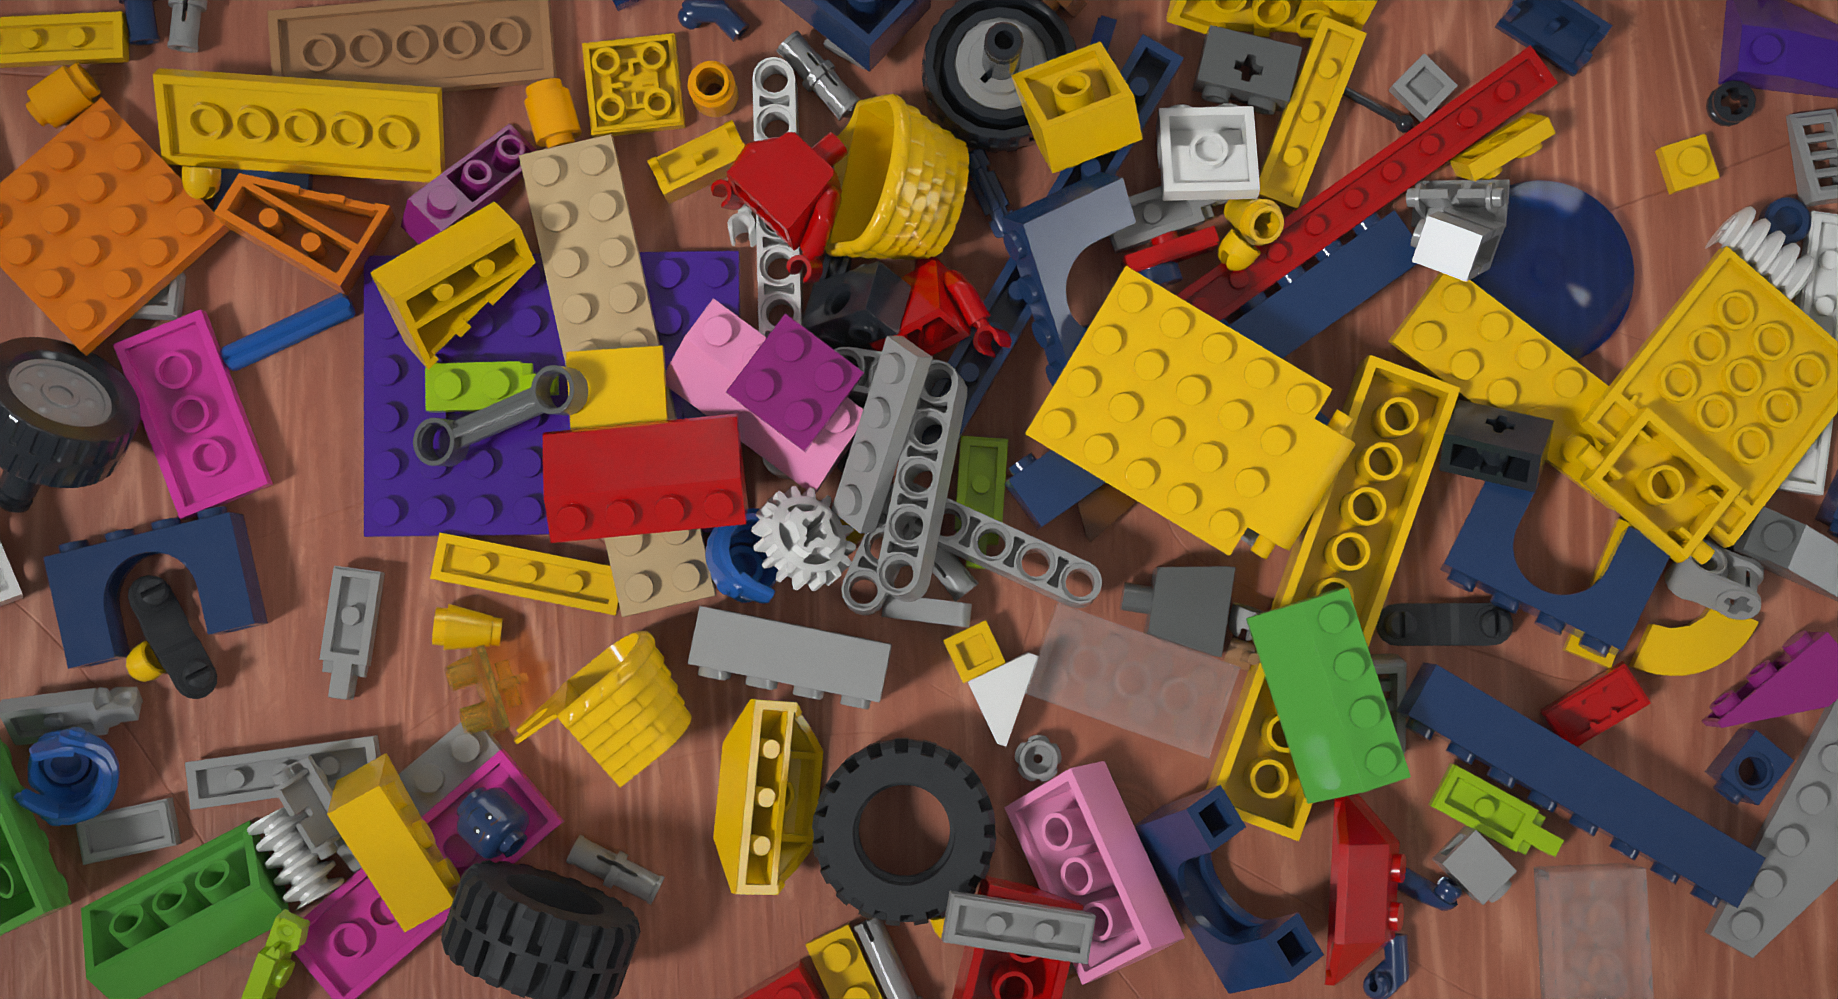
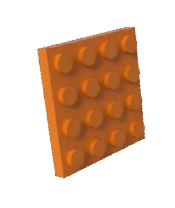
(98, 226)

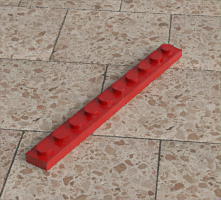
(1377, 182)

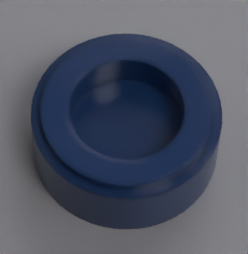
(1789, 217)
(1164, 274)

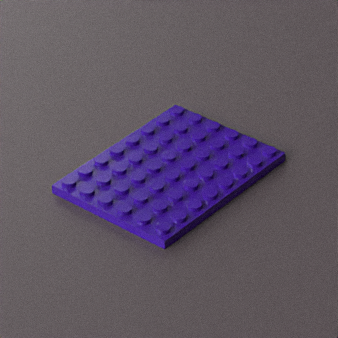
(501, 477)

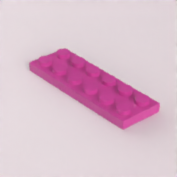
(353, 931)

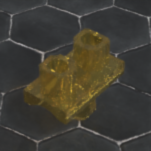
(477, 671)

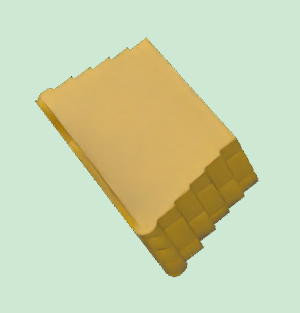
(897, 183)
(618, 707)

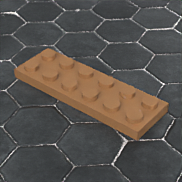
(417, 43)

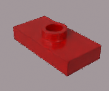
(1171, 247)
(1596, 705)

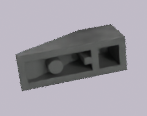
(1791, 551)

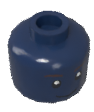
(492, 822)

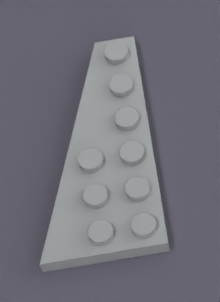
(1798, 847)

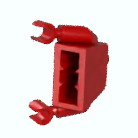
(790, 191)
(943, 310)

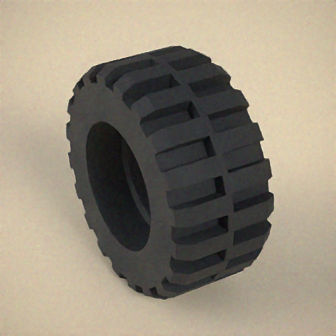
(838, 841)
(539, 933)

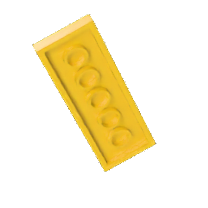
(300, 125)
(1503, 364)

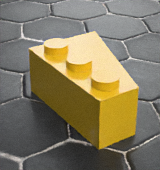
(451, 278)
(393, 843)

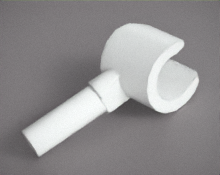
(741, 223)

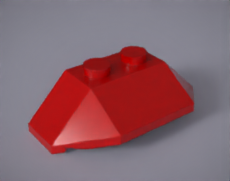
(1362, 888)

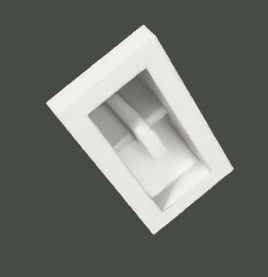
(1001, 694)

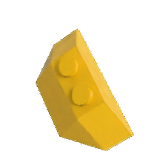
(766, 796)

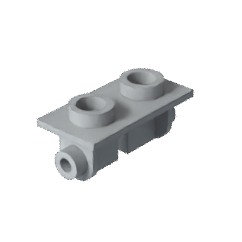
(1481, 197)
(306, 787)

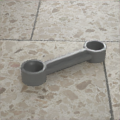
(500, 416)

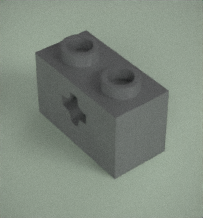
(1270, 64)

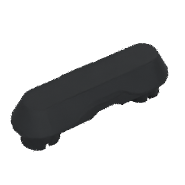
(1444, 624)
(172, 637)

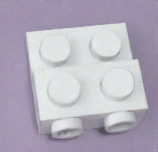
(1207, 152)

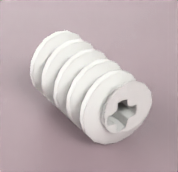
(1765, 252)
(294, 856)

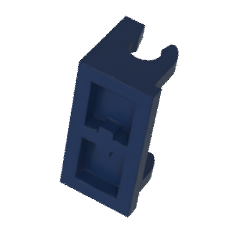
(1556, 30)

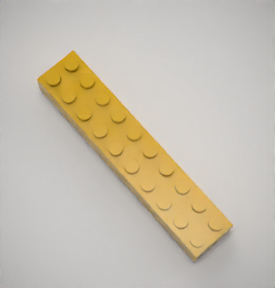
(1348, 544)

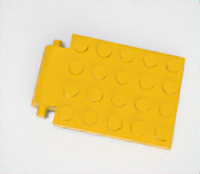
(1712, 411)
(1194, 420)

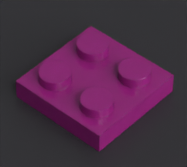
(795, 383)

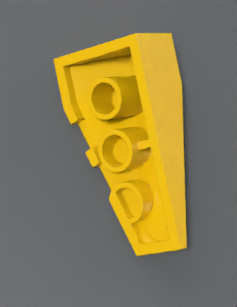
(1267, 15)

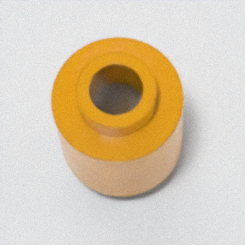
(708, 76)
(62, 95)
(551, 113)

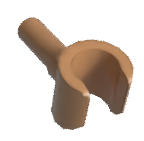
(1241, 653)

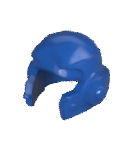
(736, 565)
(72, 774)

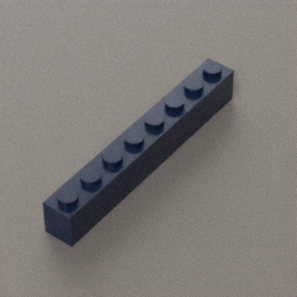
(1580, 785)

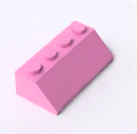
(709, 363)
(1091, 854)

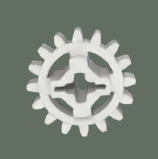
(803, 538)

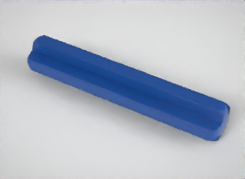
(287, 331)

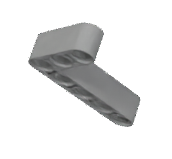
(915, 459)
(965, 545)

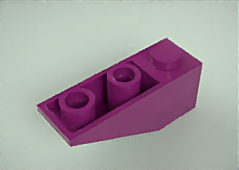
(467, 185)
(1793, 683)

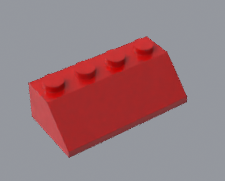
(644, 478)
(1006, 974)

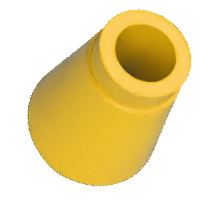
(1255, 219)
(465, 628)

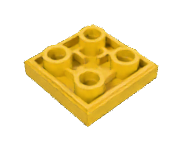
(633, 85)
(622, 386)

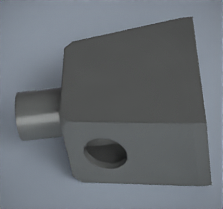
(1184, 605)

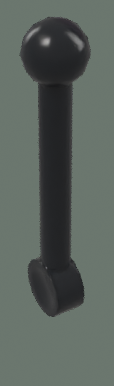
(1403, 123)

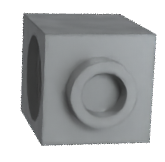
(1475, 866)

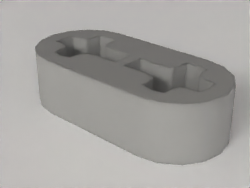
(928, 611)

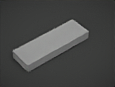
(1018, 927)

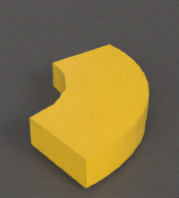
(1691, 647)

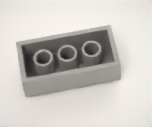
(789, 654)

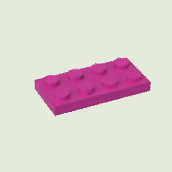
(193, 414)

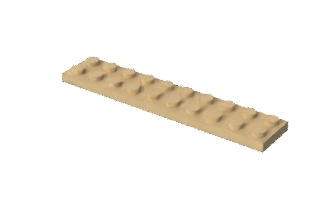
(606, 304)

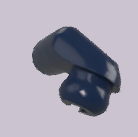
(712, 11)
(1439, 895)
(1391, 971)

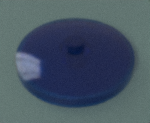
(1562, 266)

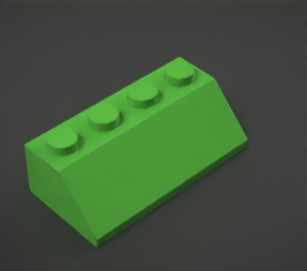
(1328, 696)
(28, 874)
(180, 916)

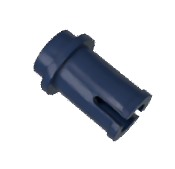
(141, 22)

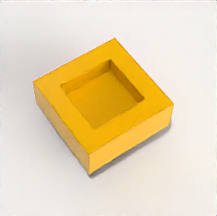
(1687, 164)
(974, 651)

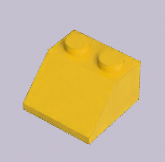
(1078, 107)

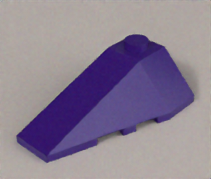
(1779, 48)

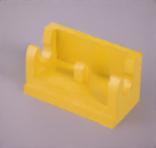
(697, 162)

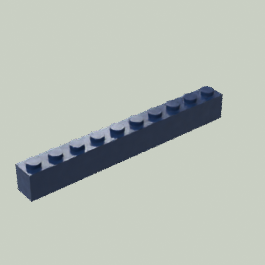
(1148, 75)
(1277, 323)

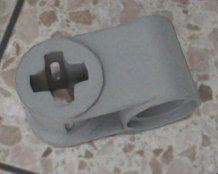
(1719, 581)

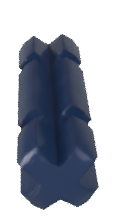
(988, 191)

